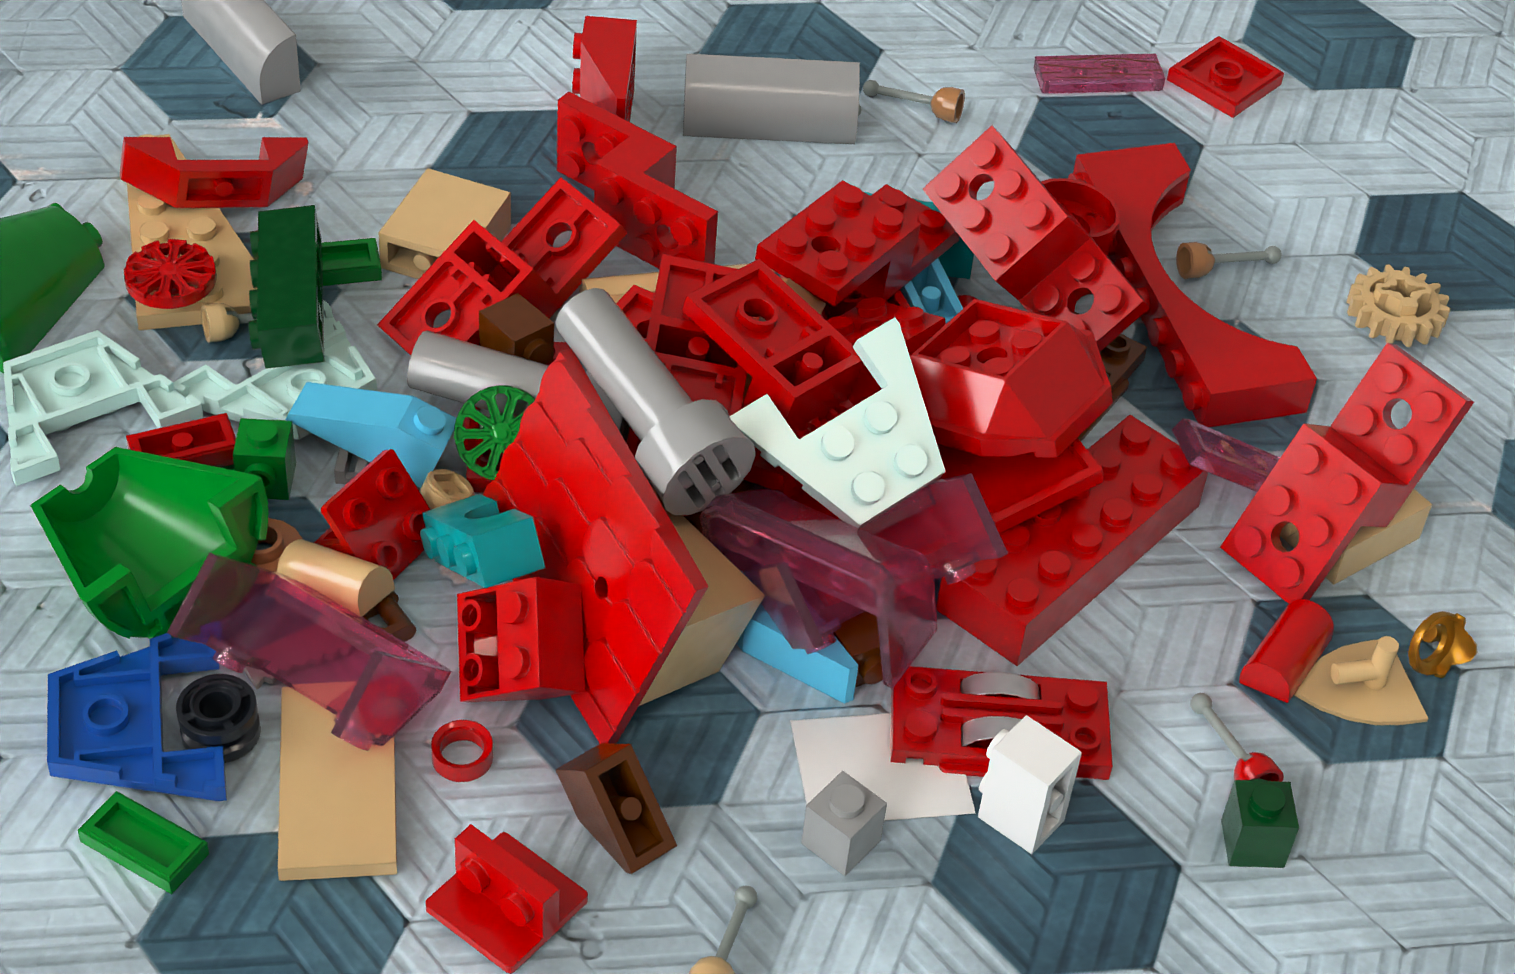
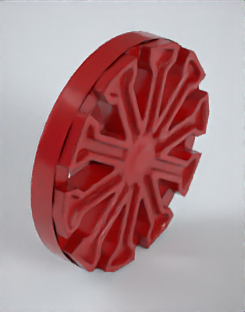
(170, 274)

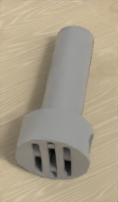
(461, 369)
(685, 445)

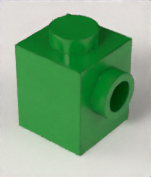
(268, 452)

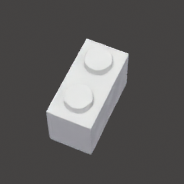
(1028, 783)

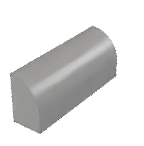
(250, 42)
(771, 99)

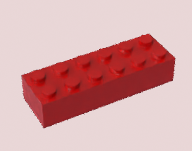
(1078, 546)

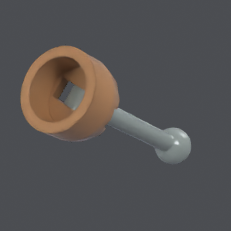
(945, 104)
(1197, 260)

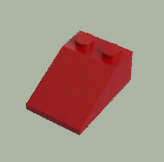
(607, 63)

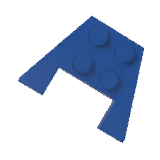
(110, 723)

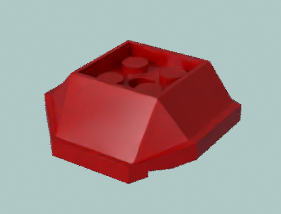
(1010, 382)

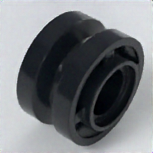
(219, 713)

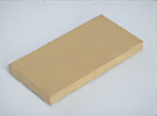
(332, 799)

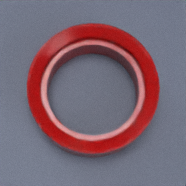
(458, 731)

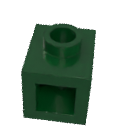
(1259, 823)

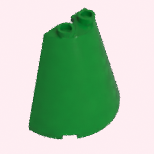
(43, 271)
(144, 531)

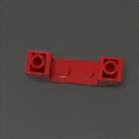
(154, 168)

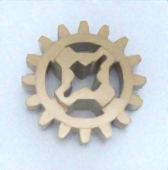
(1398, 305)

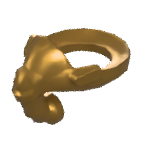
(1454, 647)

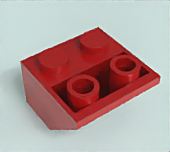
(521, 641)

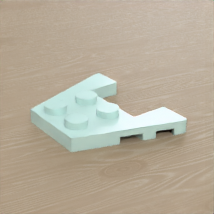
(74, 384)
(275, 390)
(868, 453)

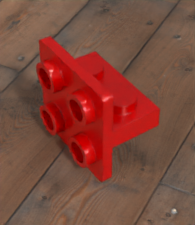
(377, 515)
(504, 898)

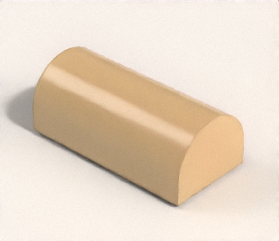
(337, 575)

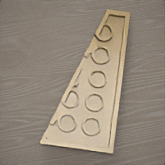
(207, 227)

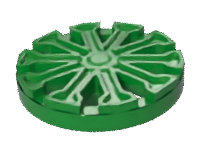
(497, 430)

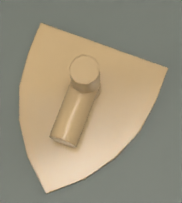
(1363, 685)

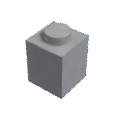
(843, 823)

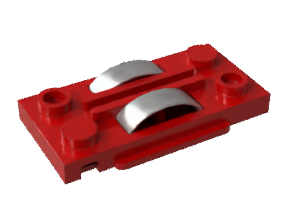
(957, 713)

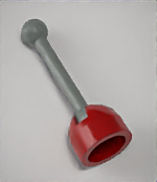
(1249, 766)

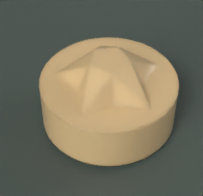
(445, 487)

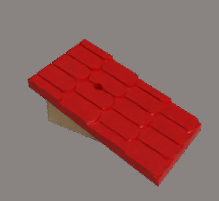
(652, 587)

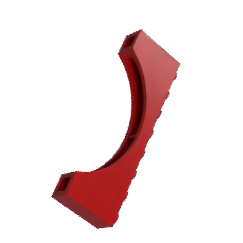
(1218, 368)

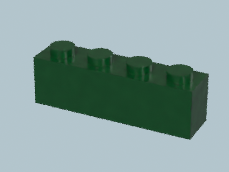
(287, 287)

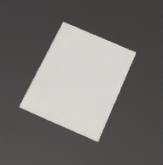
(863, 751)

